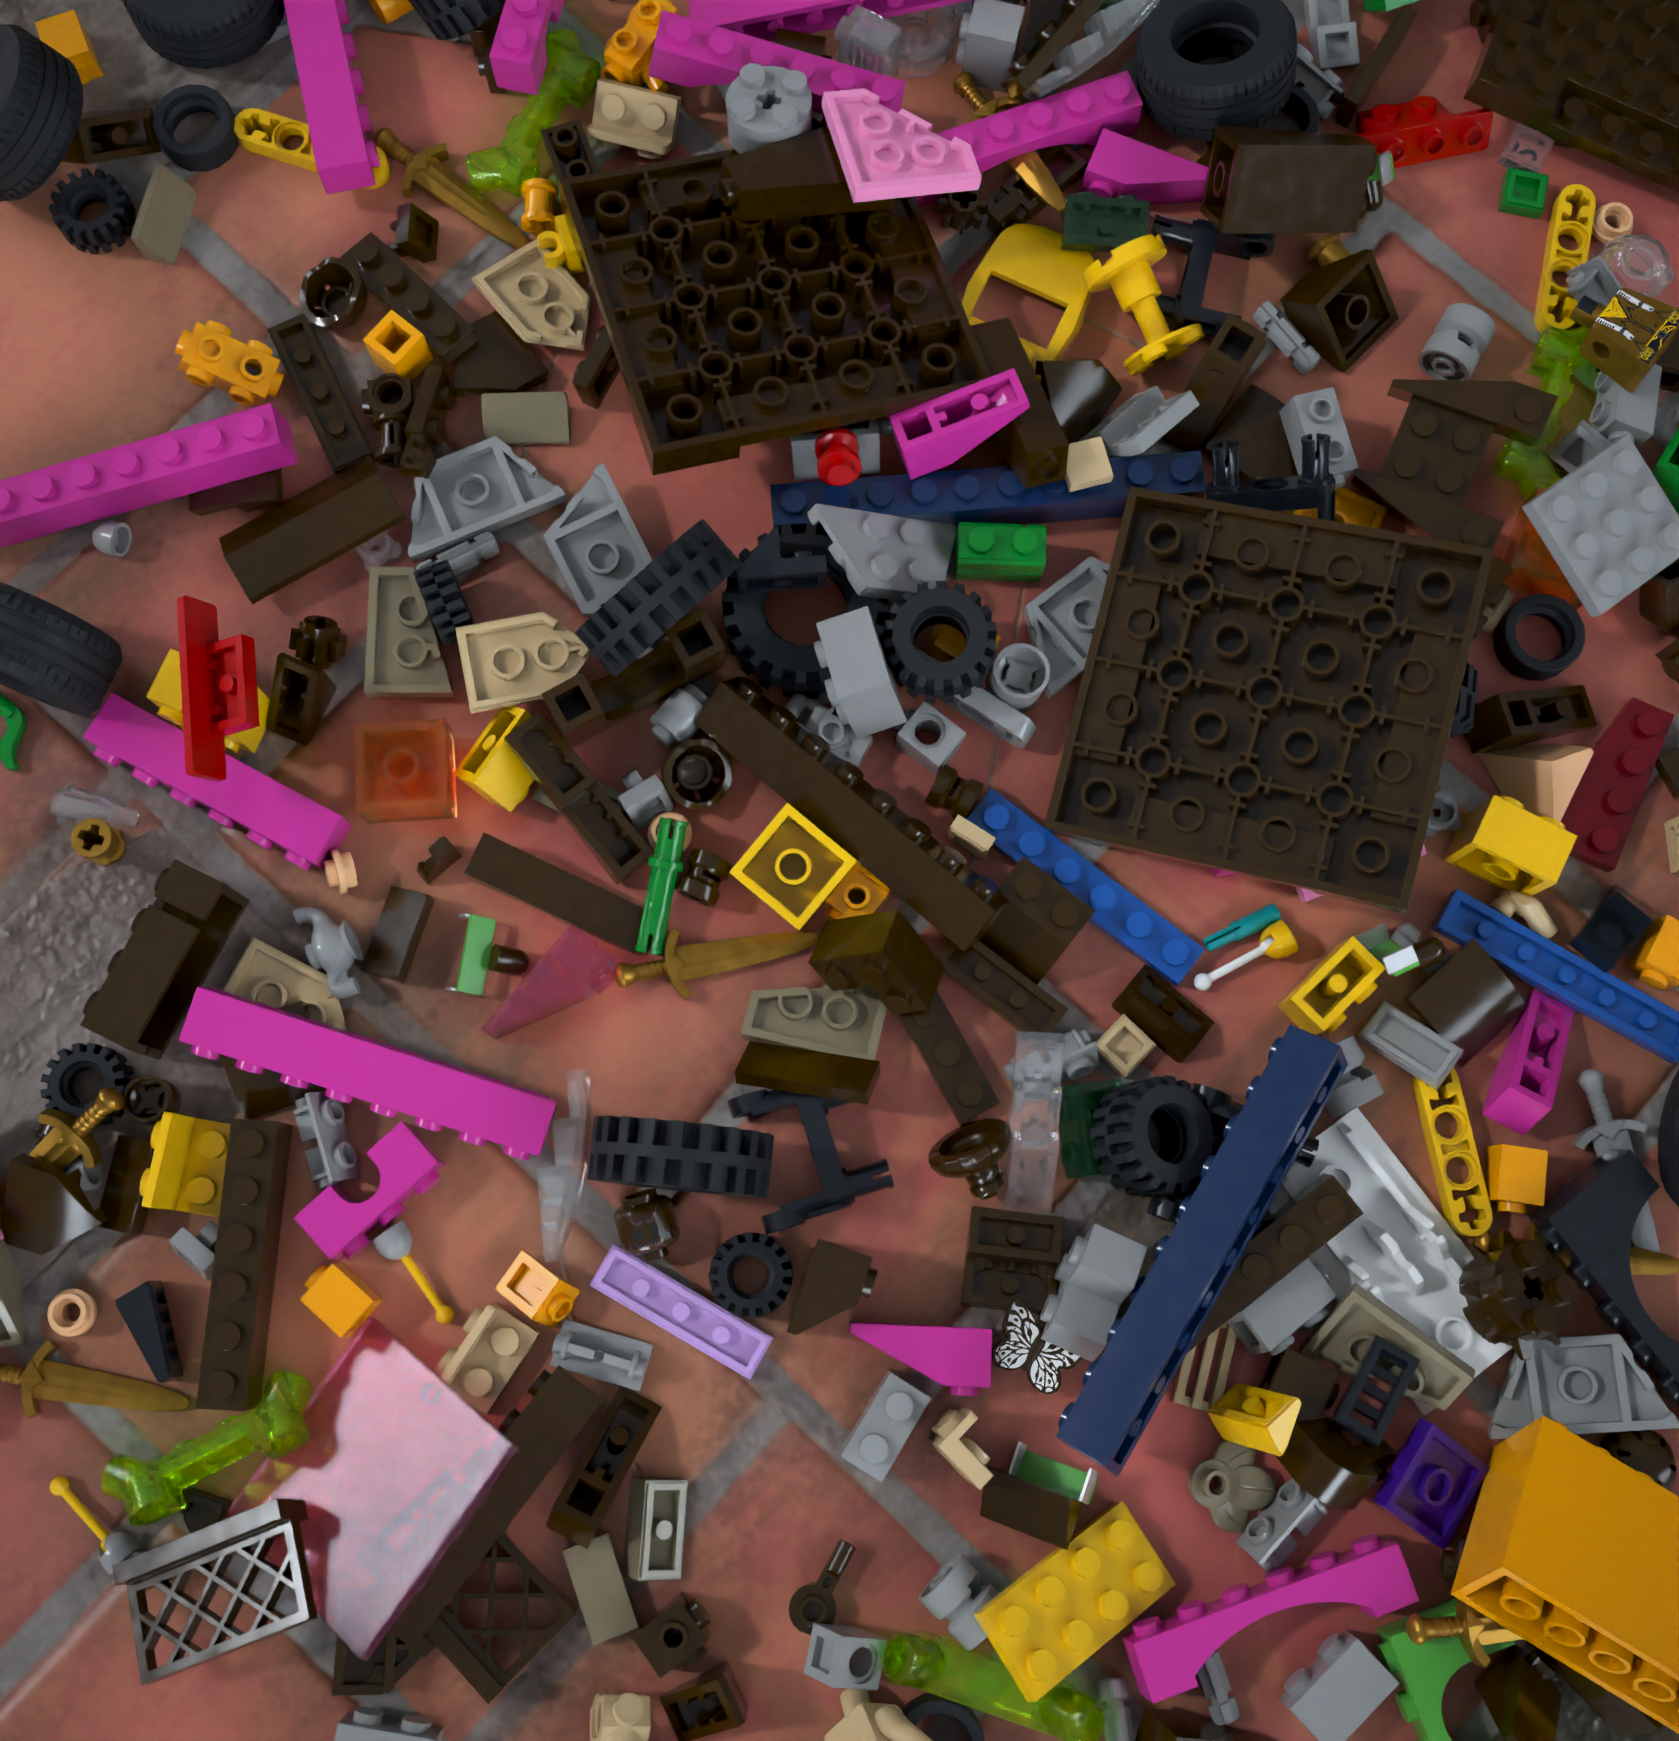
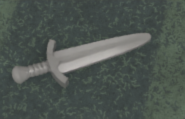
(1613, 1134)

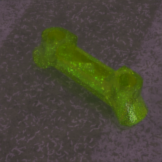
(570, 79)
(1553, 361)
(155, 1488)
(986, 1685)

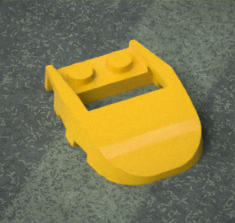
(1034, 261)

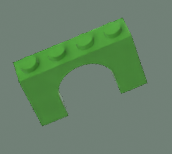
(1424, 1670)

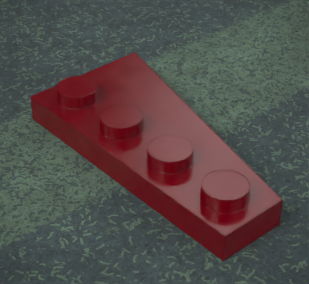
(1615, 783)

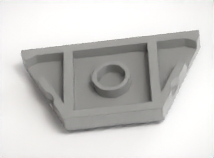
(475, 493)
(596, 543)
(884, 551)
(1064, 621)
(1582, 1383)

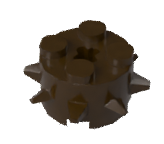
(1517, 1294)

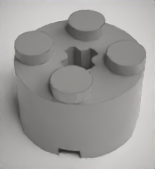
(767, 106)

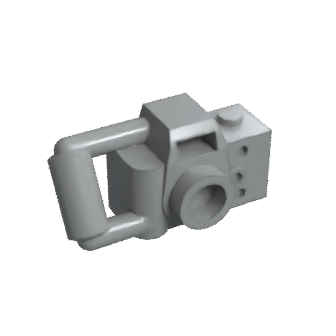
(828, 726)

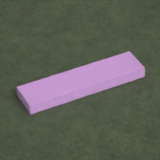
(681, 1311)

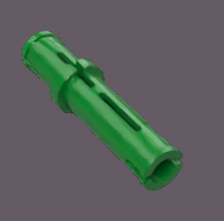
(661, 885)

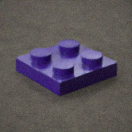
(1431, 1483)

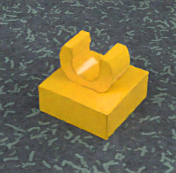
(564, 246)

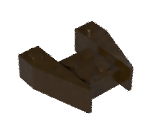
(1442, 448)

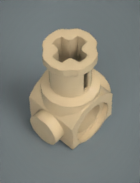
(620, 1717)

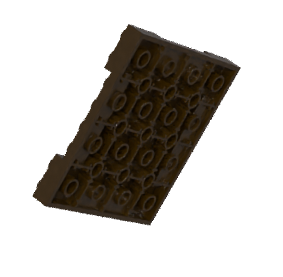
(1589, 77)
(761, 322)
(1270, 695)

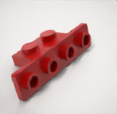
(1424, 130)
(215, 687)

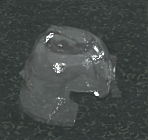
(1638, 263)

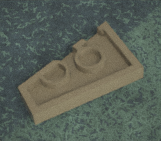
(401, 640)
(817, 1020)
(1354, 1323)

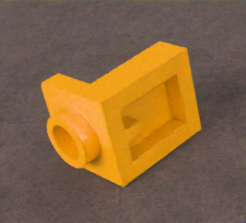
(537, 1290)

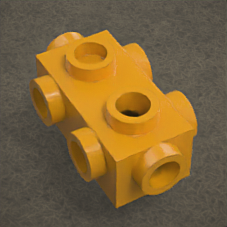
(631, 48)
(220, 361)

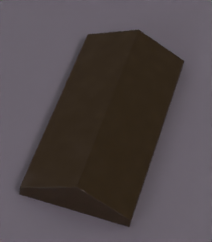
(311, 529)

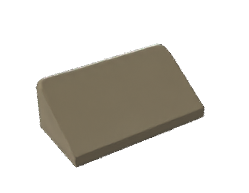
(163, 216)
(527, 417)
(655, 1528)

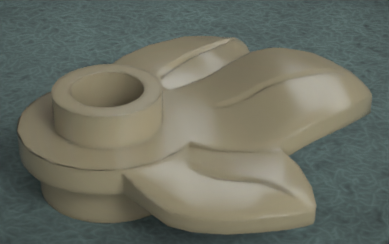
(1237, 1489)

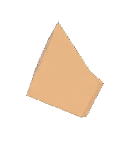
(1539, 775)

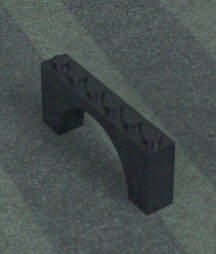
(1592, 1233)

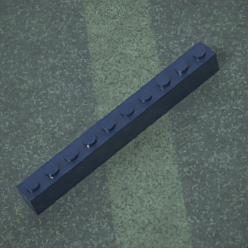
(991, 494)
(1202, 1249)

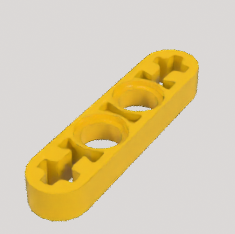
(281, 128)
(1560, 259)
(1443, 1150)

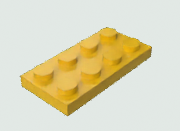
(1074, 1601)

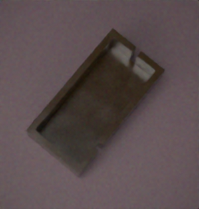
(164, 960)

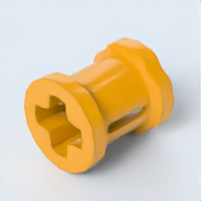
(539, 205)

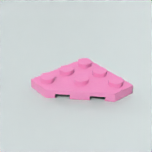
(894, 152)

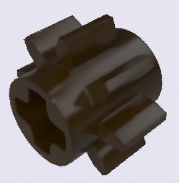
(962, 218)
(318, 641)

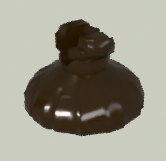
(973, 1154)

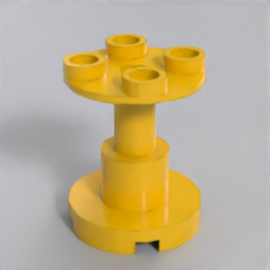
(1136, 288)

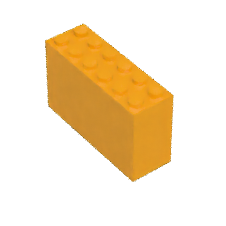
(1580, 1563)

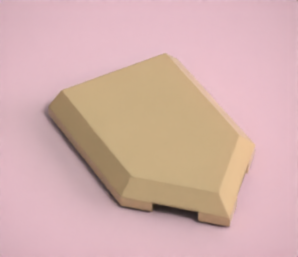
(535, 300)
(517, 659)
(282, 980)

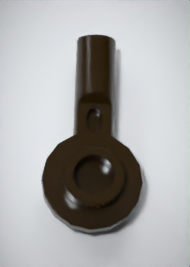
(815, 1600)

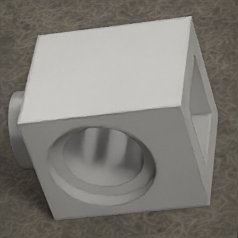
(931, 756)
(845, 1656)

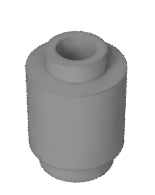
(677, 716)

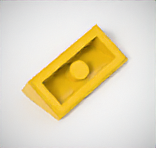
(1256, 1418)

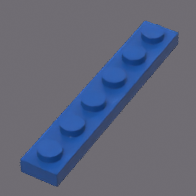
(1116, 909)
(1562, 975)

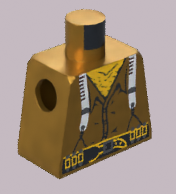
(1626, 334)

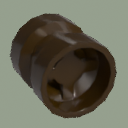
(963, 798)
(703, 877)
(144, 1094)

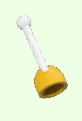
(1275, 942)

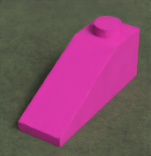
(1140, 170)
(956, 422)
(1530, 1065)
(944, 1353)

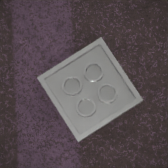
(1607, 525)

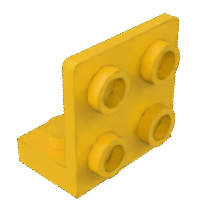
(186, 1165)

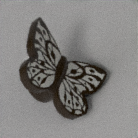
(1027, 1350)

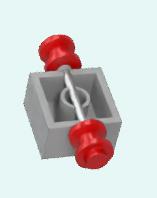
(837, 453)

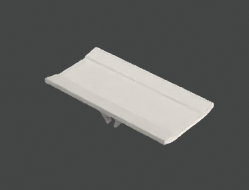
(1398, 1246)

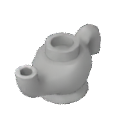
(333, 949)

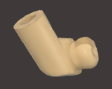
(1527, 907)

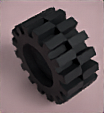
(81, 193)
(443, 600)
(74, 1061)
(722, 1280)

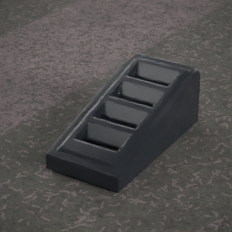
(150, 1323)
(1381, 1419)

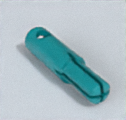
(1243, 927)

